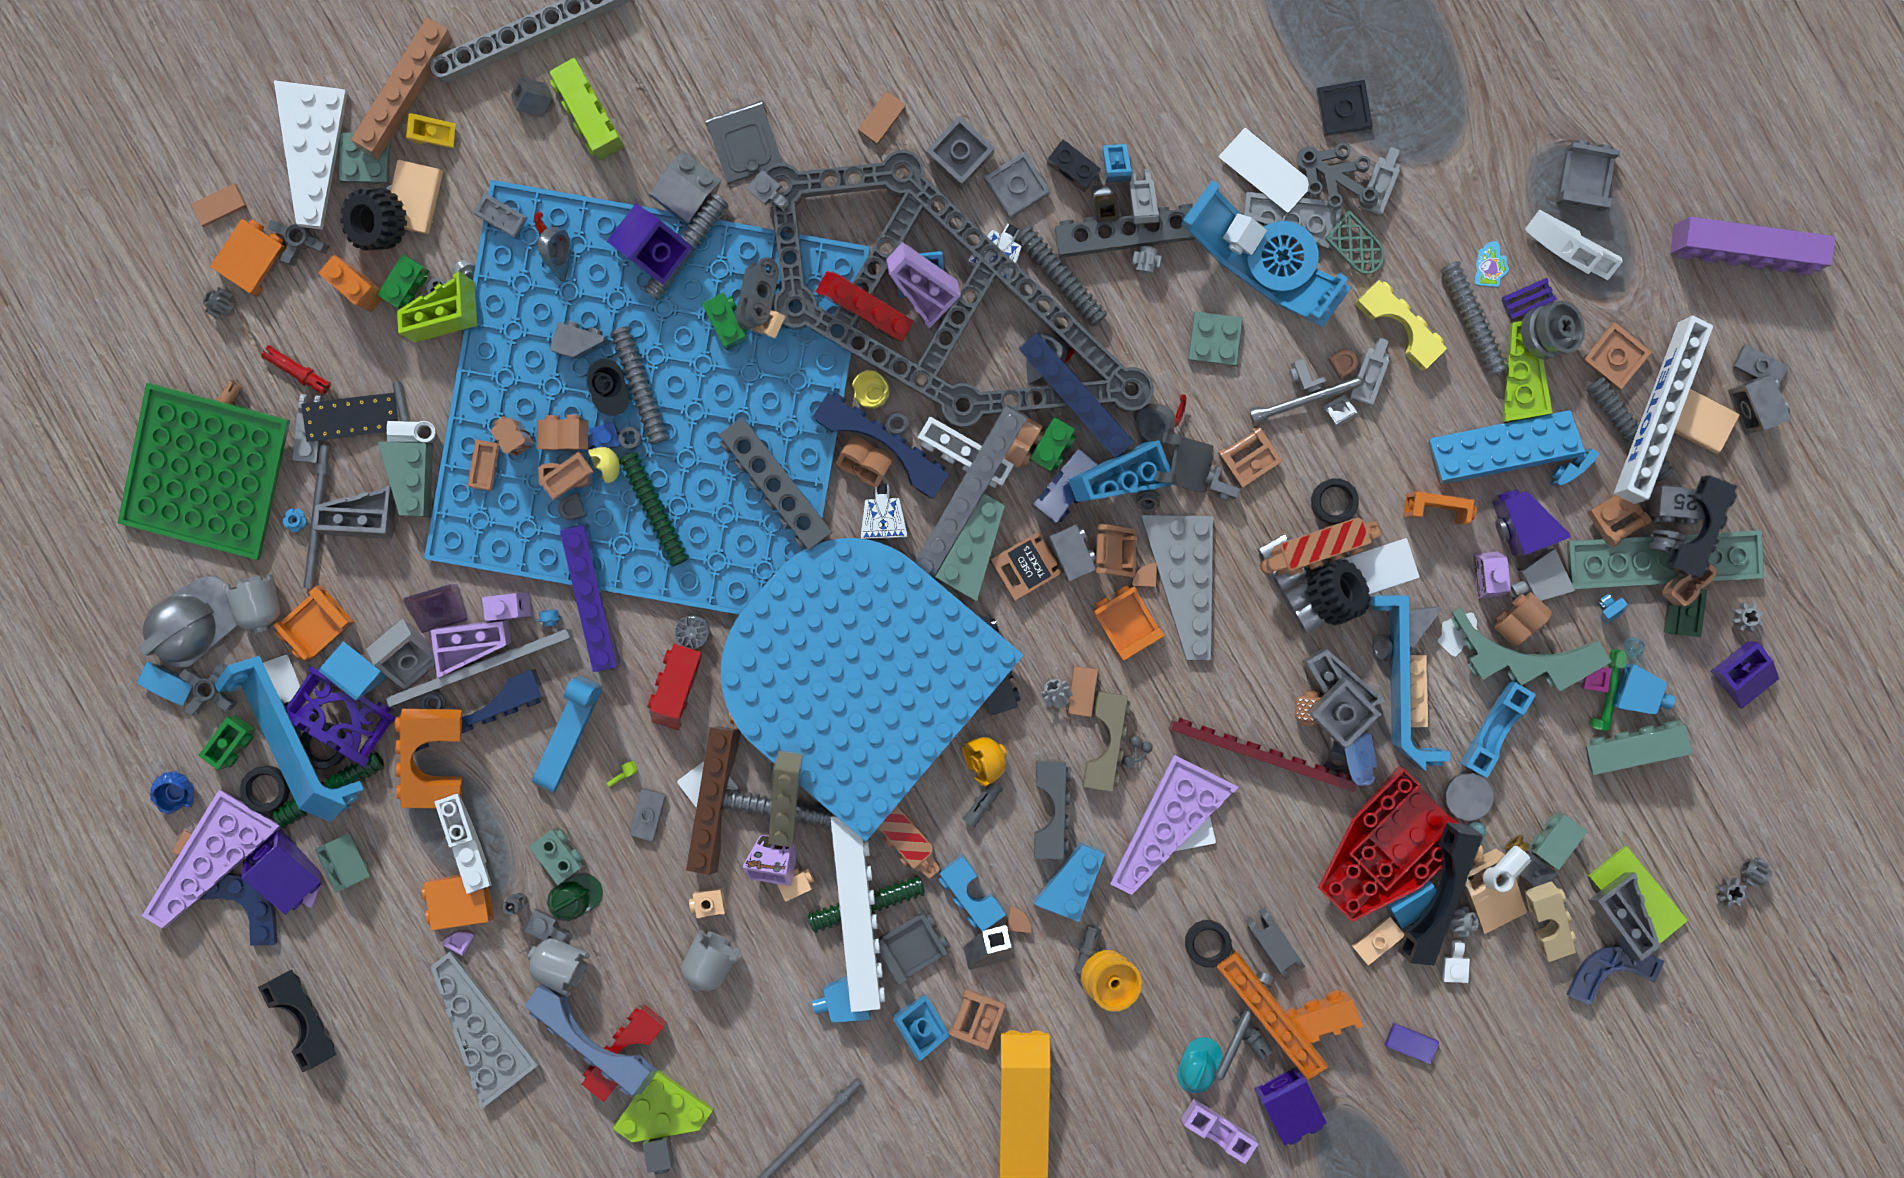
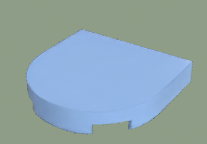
(1361, 759)

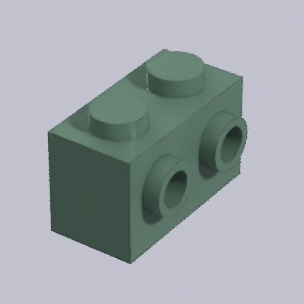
(1557, 840)
(557, 855)
(342, 862)

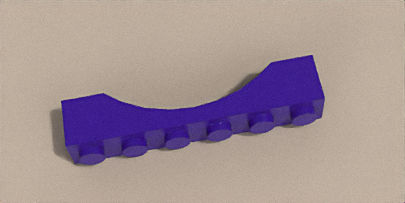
(585, 583)

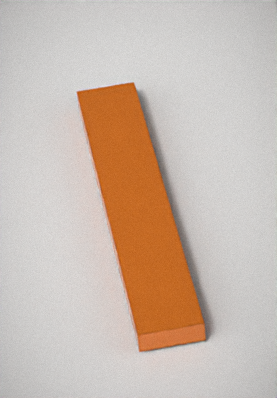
(1272, 1016)

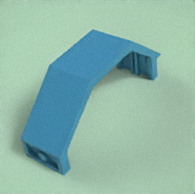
(1313, 300)

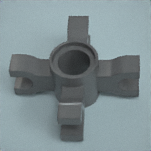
(291, 253)
(201, 697)

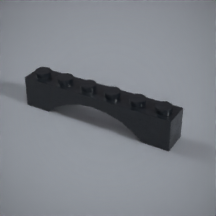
(1425, 937)

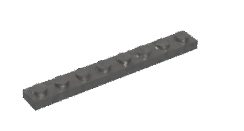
(970, 490)

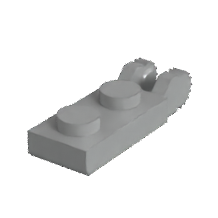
(1143, 198)
(304, 450)

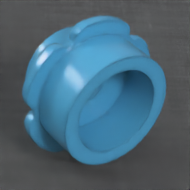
(299, 524)
(549, 617)

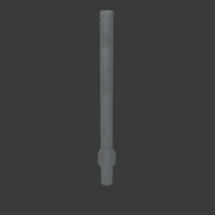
(322, 470)
(842, 1098)

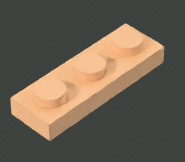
(1418, 691)

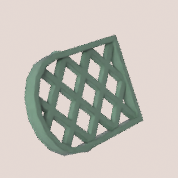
(1350, 261)

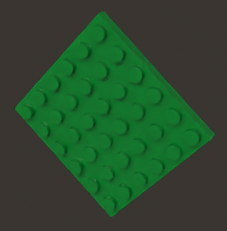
(203, 471)

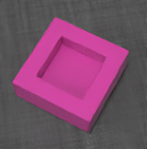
(1598, 680)

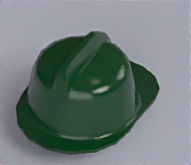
(574, 897)

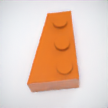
(1325, 1016)

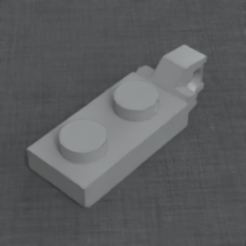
(1383, 180)
(1372, 372)

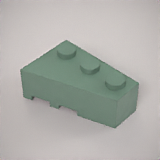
(409, 476)

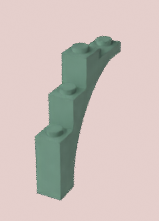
(1562, 668)

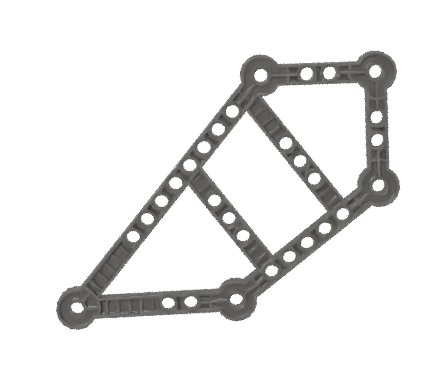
(918, 196)

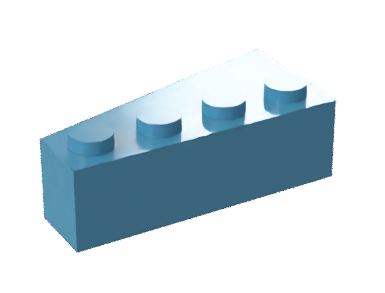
(1126, 474)

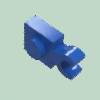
(603, 436)

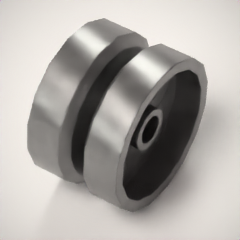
(1552, 330)

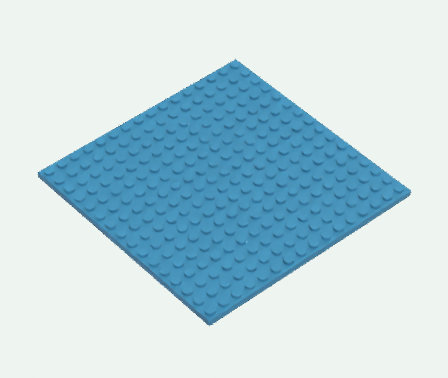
(699, 392)

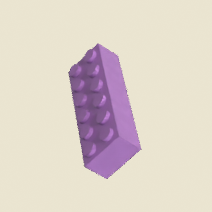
(1752, 245)

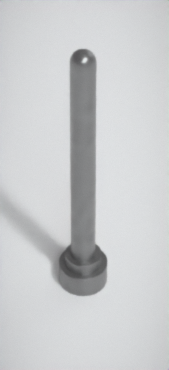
(1261, 414)
(1268, 982)

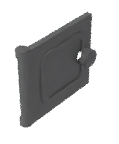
(744, 141)

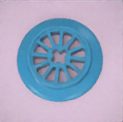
(1308, 266)

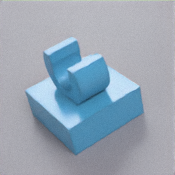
(1612, 609)

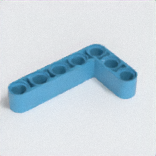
(582, 698)

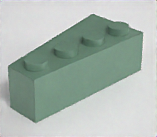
(970, 554)
(1638, 747)

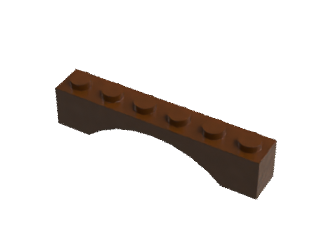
(706, 832)

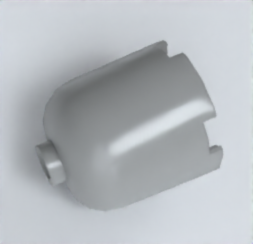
(254, 602)
(708, 961)
(557, 965)

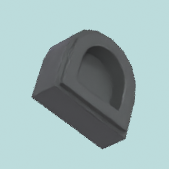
(572, 507)

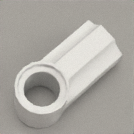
(408, 432)
(1508, 868)

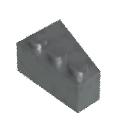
(357, 516)
(1328, 670)

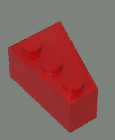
(674, 686)

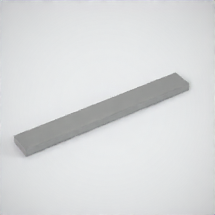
(479, 667)

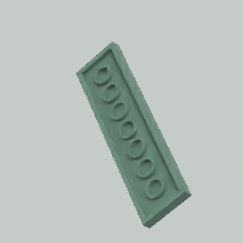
(1633, 564)

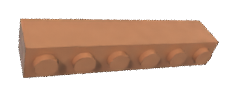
(401, 89)

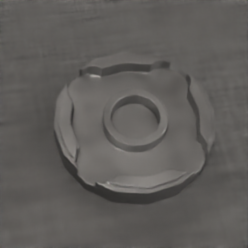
(1468, 796)

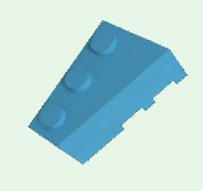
(1071, 885)

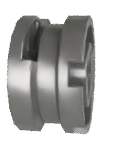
(1665, 540)
(692, 632)

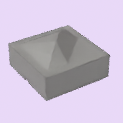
(1340, 410)

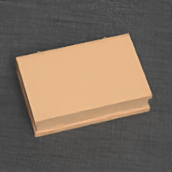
(418, 190)
(1705, 422)

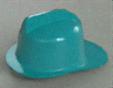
(1199, 1065)

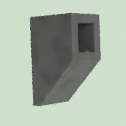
(575, 342)
(989, 948)

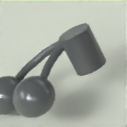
(1136, 742)

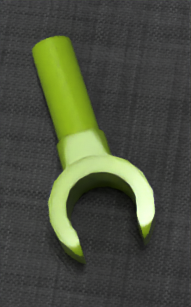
(628, 770)

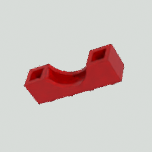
(864, 305)
(641, 1030)

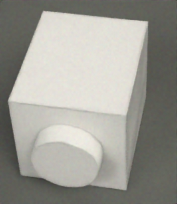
(1244, 234)

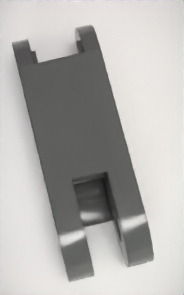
(757, 293)
(1275, 944)

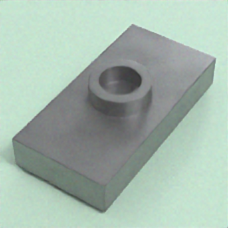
(500, 215)
(1758, 364)
(647, 814)

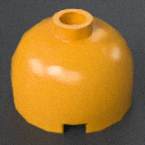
(985, 758)

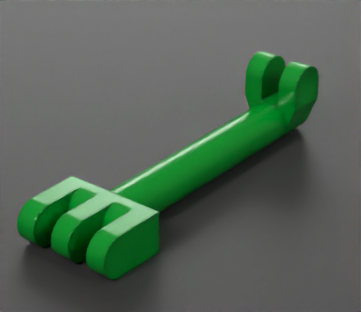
(1618, 661)

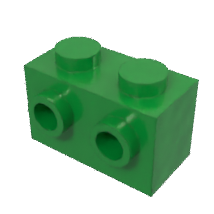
(403, 282)
(722, 315)
(1049, 450)
(226, 743)

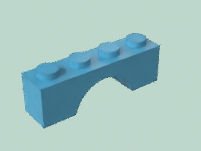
(1486, 745)

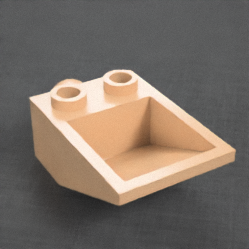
(1490, 905)

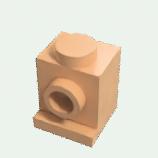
(801, 883)
(714, 896)

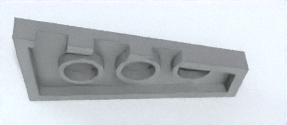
(1309, 213)

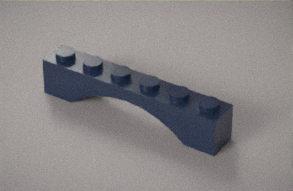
(1075, 394)
(922, 474)
(518, 690)

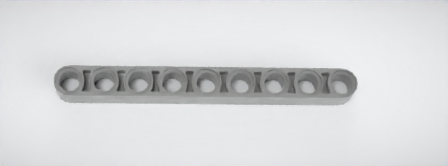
(522, 39)

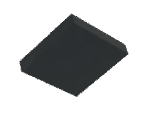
(1344, 108)

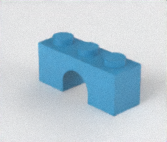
(982, 911)

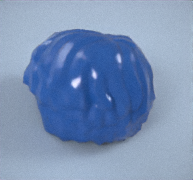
(172, 792)

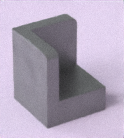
(531, 96)

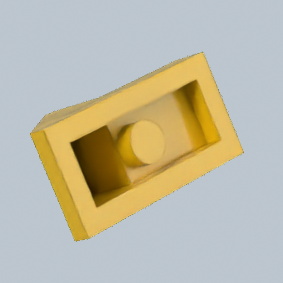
(430, 131)

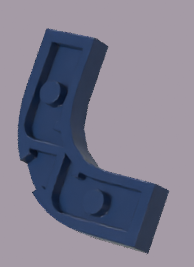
(259, 910)
(1605, 962)

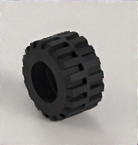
(388, 216)
(1338, 592)

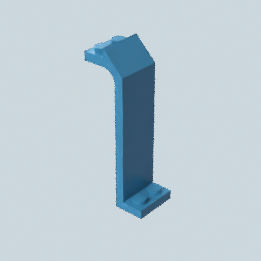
(1400, 684)
(284, 742)

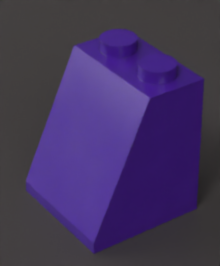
(649, 243)
(1528, 522)
(281, 872)
(1291, 1106)

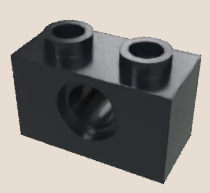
(1073, 165)

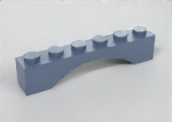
(554, 1009)

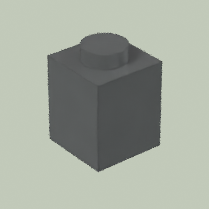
(658, 1155)

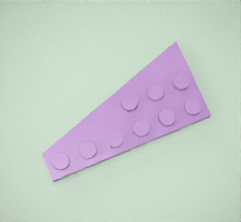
(1174, 813)
(217, 845)

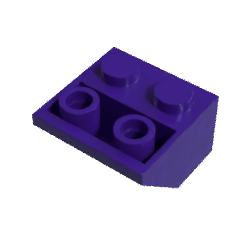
(1746, 673)

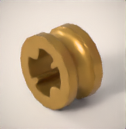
(1517, 841)

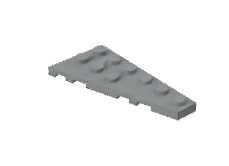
(1184, 563)
(484, 1037)

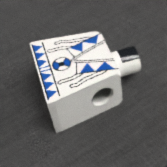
(1006, 243)
(883, 516)

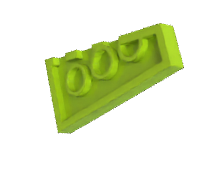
(1525, 381)

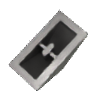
(1419, 622)

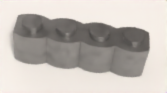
(1294, 590)

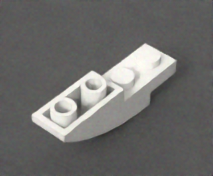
(1573, 247)
(464, 843)

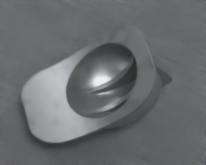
(188, 623)

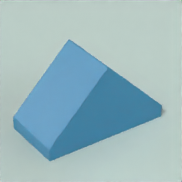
(1116, 163)

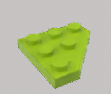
(662, 1111)

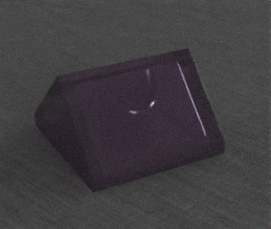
(437, 607)

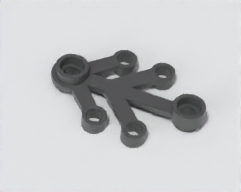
(1335, 174)

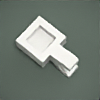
(1456, 966)

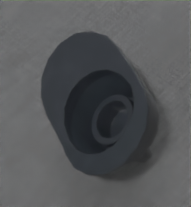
(607, 387)

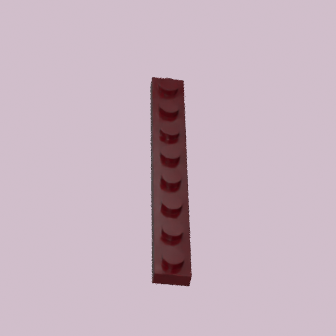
(1272, 757)

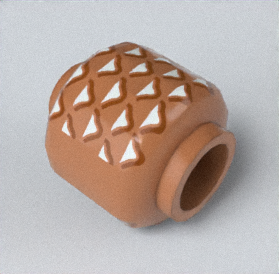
(1303, 704)

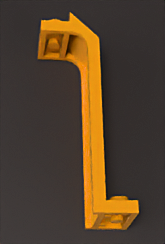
(1024, 1104)

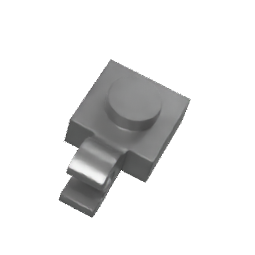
(767, 189)
(543, 926)

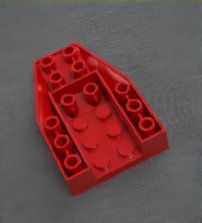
(1386, 848)

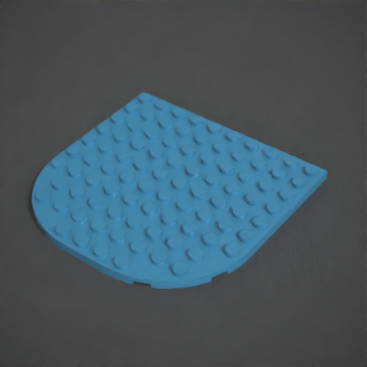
(859, 673)

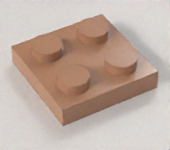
(1616, 356)

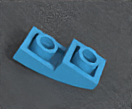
(1568, 471)
(163, 683)

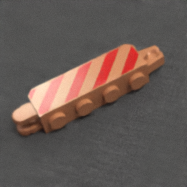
(1319, 546)
(910, 841)

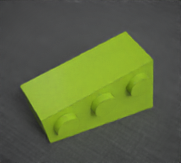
(441, 312)

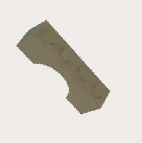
(1101, 771)
(784, 798)

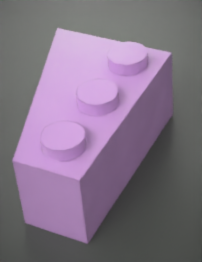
(923, 283)

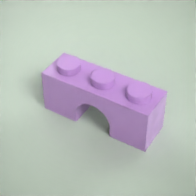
(1219, 1129)

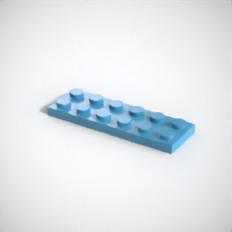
(1506, 447)

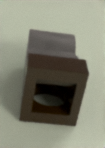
(1105, 201)

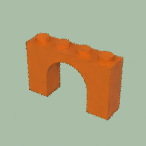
(415, 729)

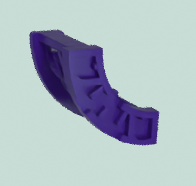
(349, 746)

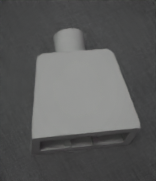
(1543, 577)

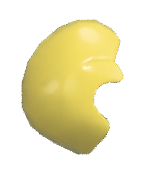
(870, 389)
(607, 461)

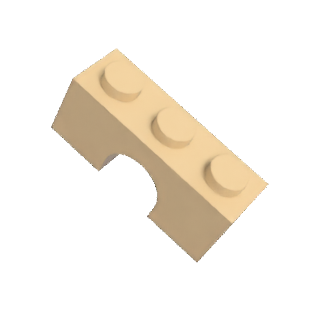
(1556, 938)

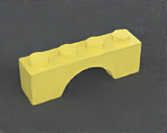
(1423, 345)

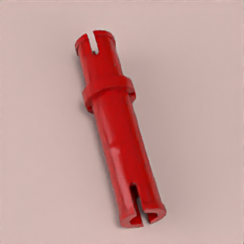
(305, 375)

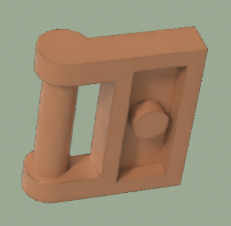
(1253, 464)
(1613, 511)
(984, 1022)

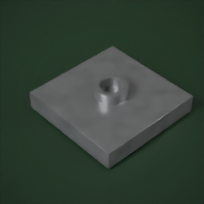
(1017, 184)

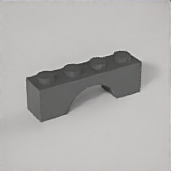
(1050, 840)

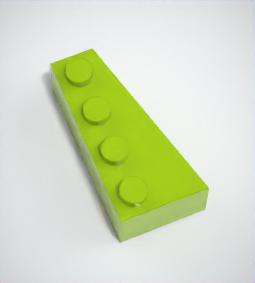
(586, 109)

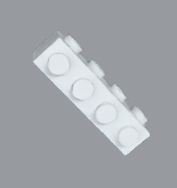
(957, 448)

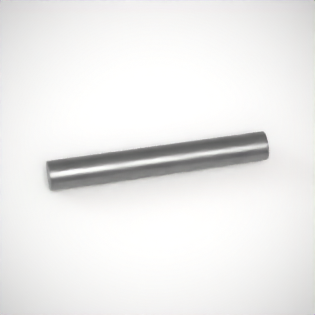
(400, 402)

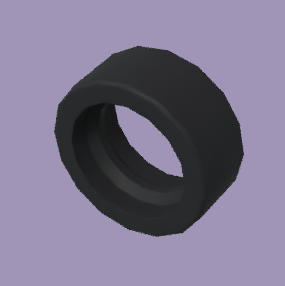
(1351, 493)
(318, 763)
(246, 789)
(1208, 925)

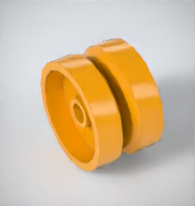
(1111, 980)

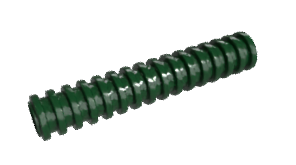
(654, 509)
(352, 774)
(883, 898)

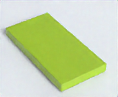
(1661, 909)

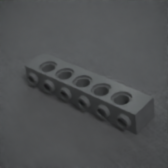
(1069, 246)
(741, 431)

